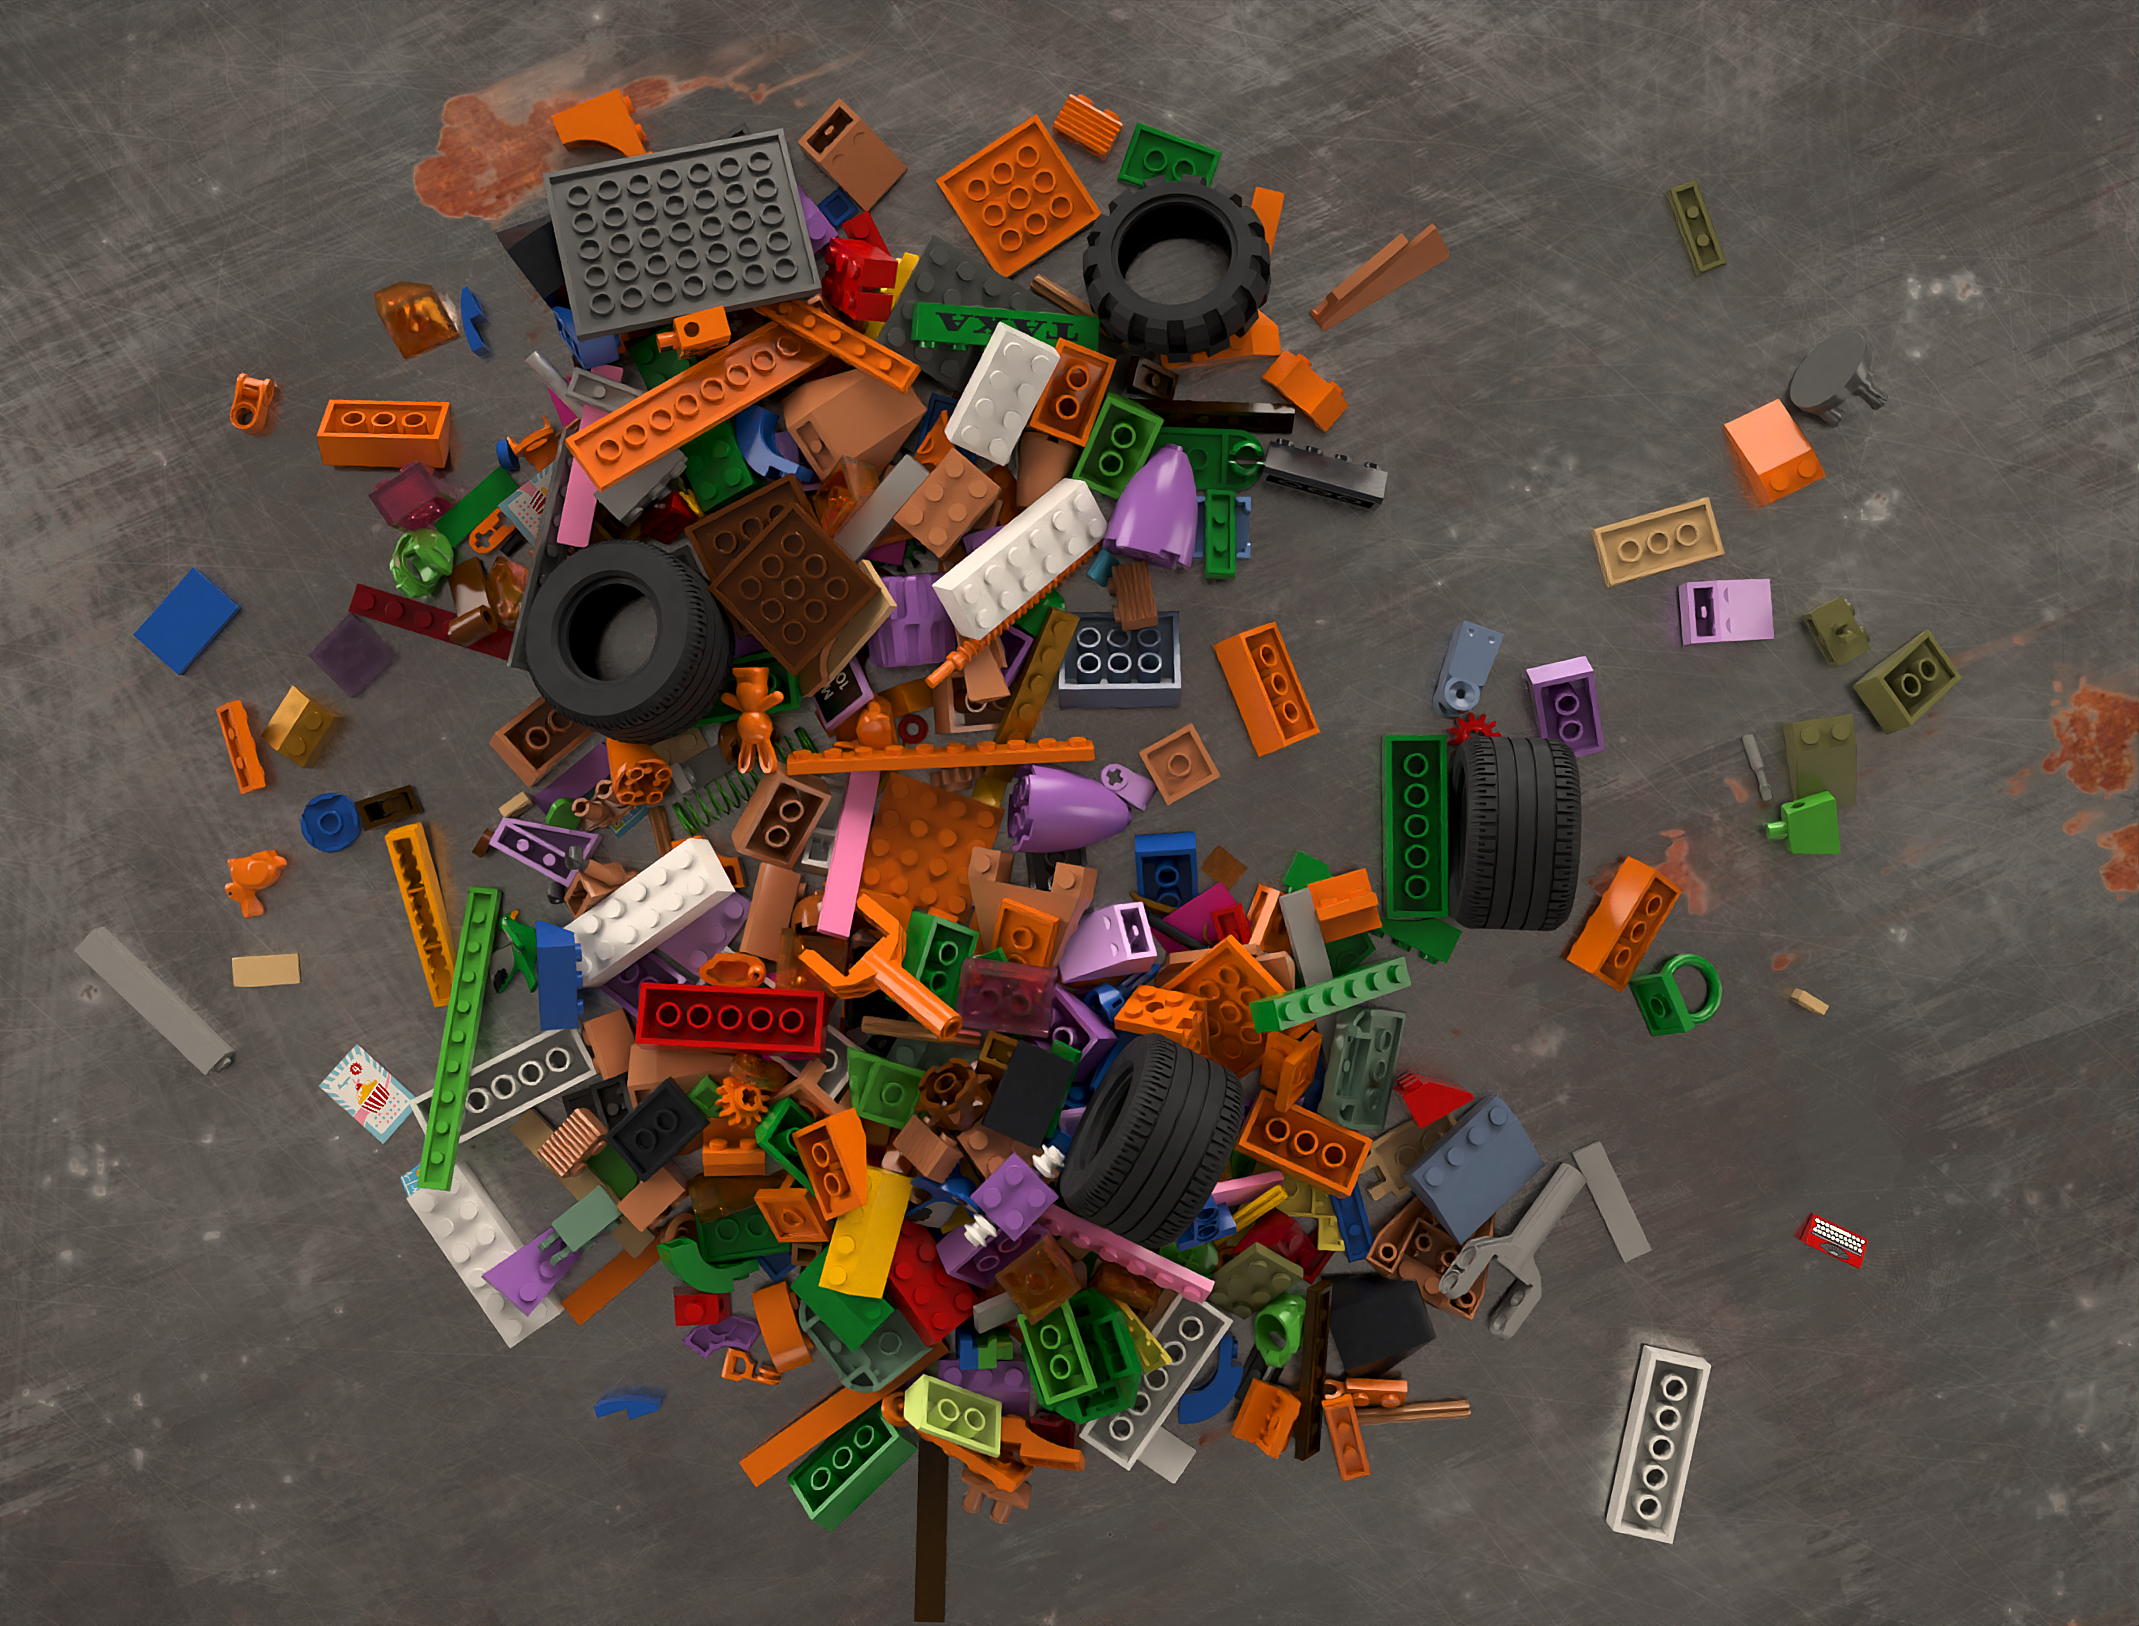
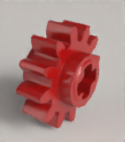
(1475, 726)

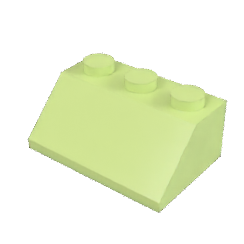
(954, 1414)

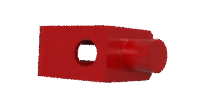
(700, 1307)

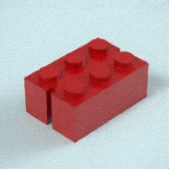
(850, 268)

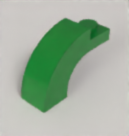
(685, 1263)

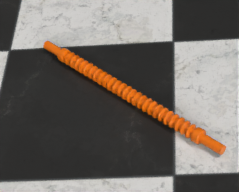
(956, 660)

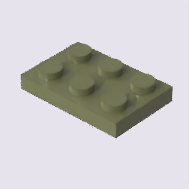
(1252, 1280)

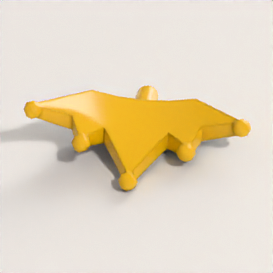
(693, 503)

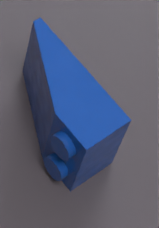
(1167, 868)

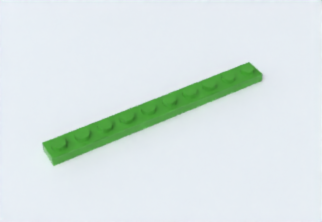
(459, 1039)

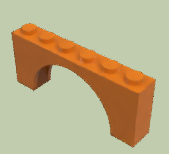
(602, 124)

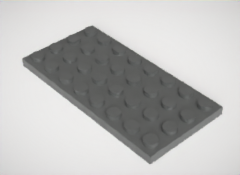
(955, 278)

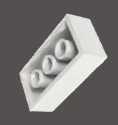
(1001, 394)

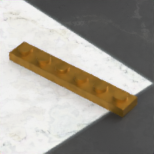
(1034, 684)

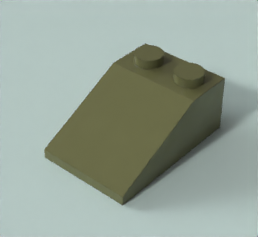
(1907, 683)
(1823, 757)

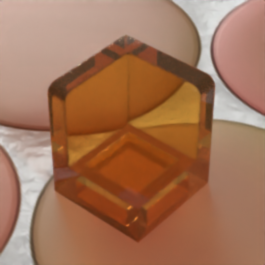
(1223, 867)

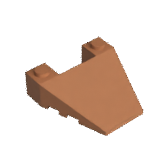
(1069, 896)

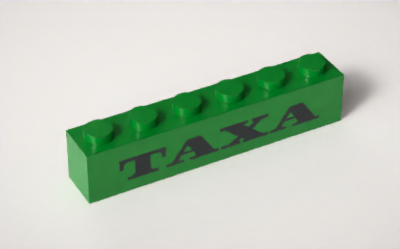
(975, 326)

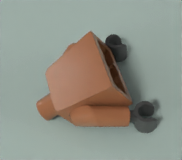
(590, 884)

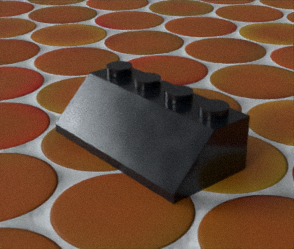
(1323, 475)

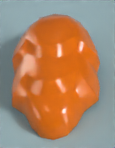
(733, 970)

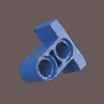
(1210, 1224)

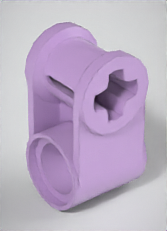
(1133, 787)

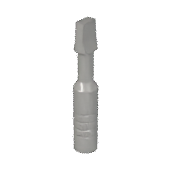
(1757, 765)

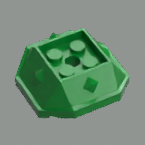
(1111, 1360)

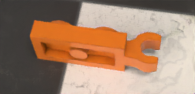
(1369, 1391)

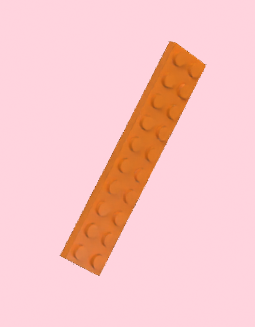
(695, 401)

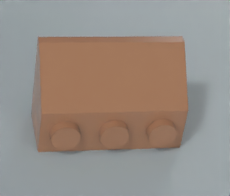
(770, 910)

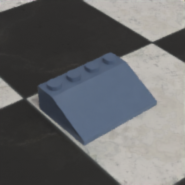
(1119, 666)
(1474, 1168)

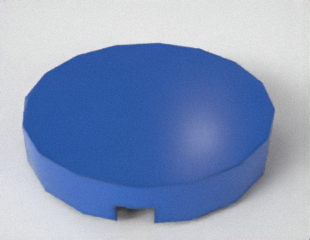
(330, 822)

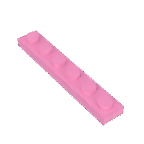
(1126, 1253)

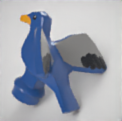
(945, 1199)

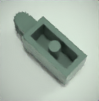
(583, 1223)

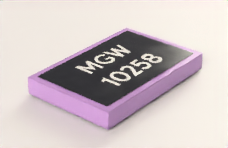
(843, 695)

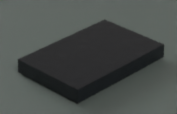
(1028, 1094)
(657, 1129)

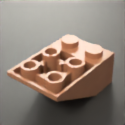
(852, 155)

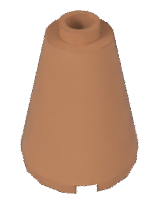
(1041, 466)

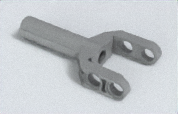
(1516, 1253)

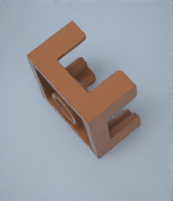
(1179, 764)
(809, 1095)

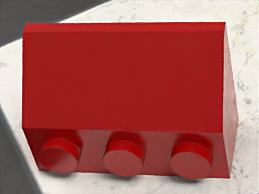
(1429, 1097)

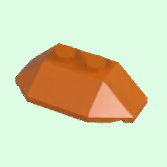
(1258, 343)

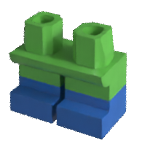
(982, 1349)

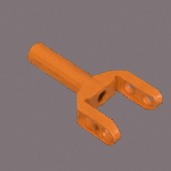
(883, 970)

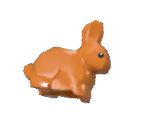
(872, 729)
(250, 875)

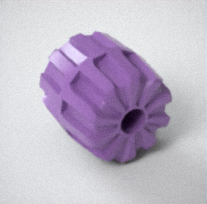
(917, 629)

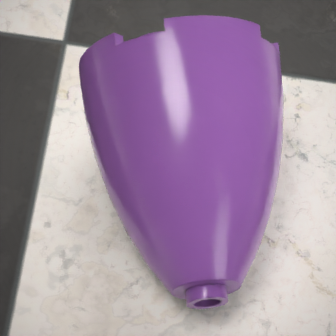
(1157, 512)
(1061, 810)

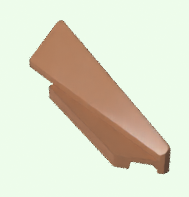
(1381, 275)
(983, 672)
(1277, 964)

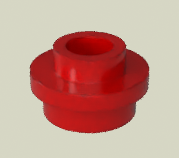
(905, 722)

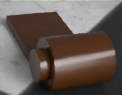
(472, 604)

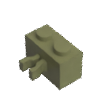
(1837, 631)

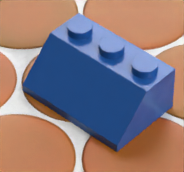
(558, 977)

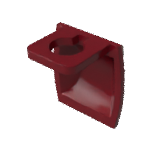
(1054, 1429)

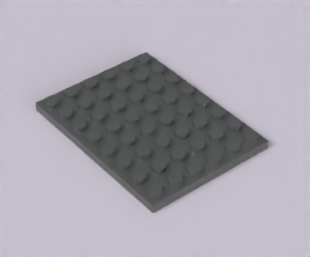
(681, 233)

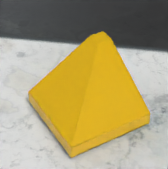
(989, 791)

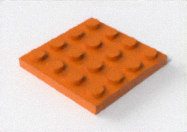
(1019, 198)
(926, 844)
(1229, 982)

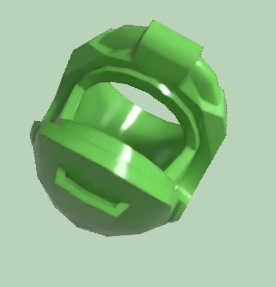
(429, 553)
(1286, 1317)

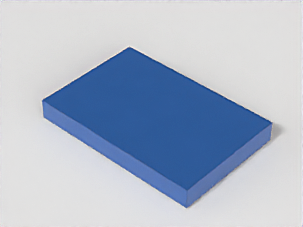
(187, 621)

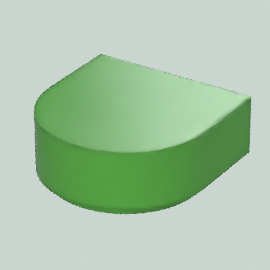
(561, 814)

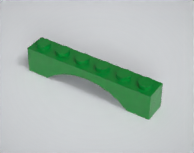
(1427, 935)
(1323, 998)

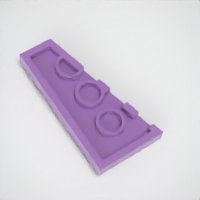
(528, 1274)

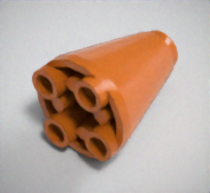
(637, 773)

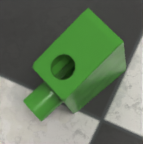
(1808, 825)

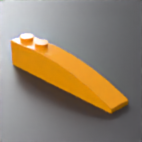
(424, 908)

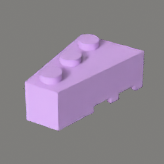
(543, 846)
(709, 932)

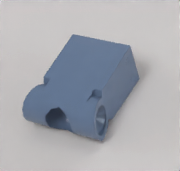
(1465, 669)

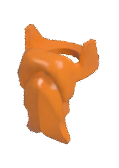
(537, 448)

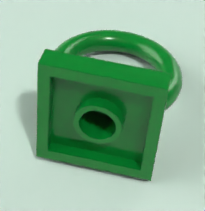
(1663, 1003)

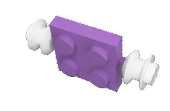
(1014, 1196)

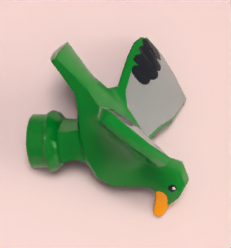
(518, 955)

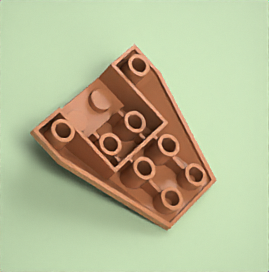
(850, 418)
(652, 1067)
(1421, 1249)

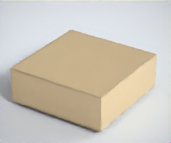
(517, 805)
(1809, 1002)

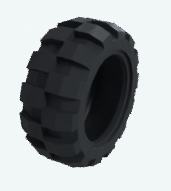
(1166, 211)

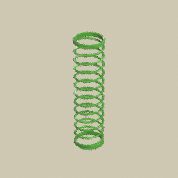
(685, 820)

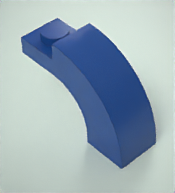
(758, 446)
(1216, 1393)

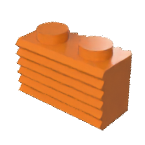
(1088, 126)

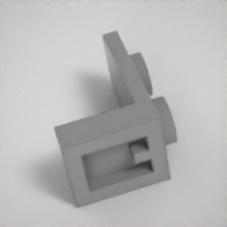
(700, 770)

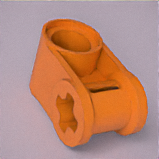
(251, 400)

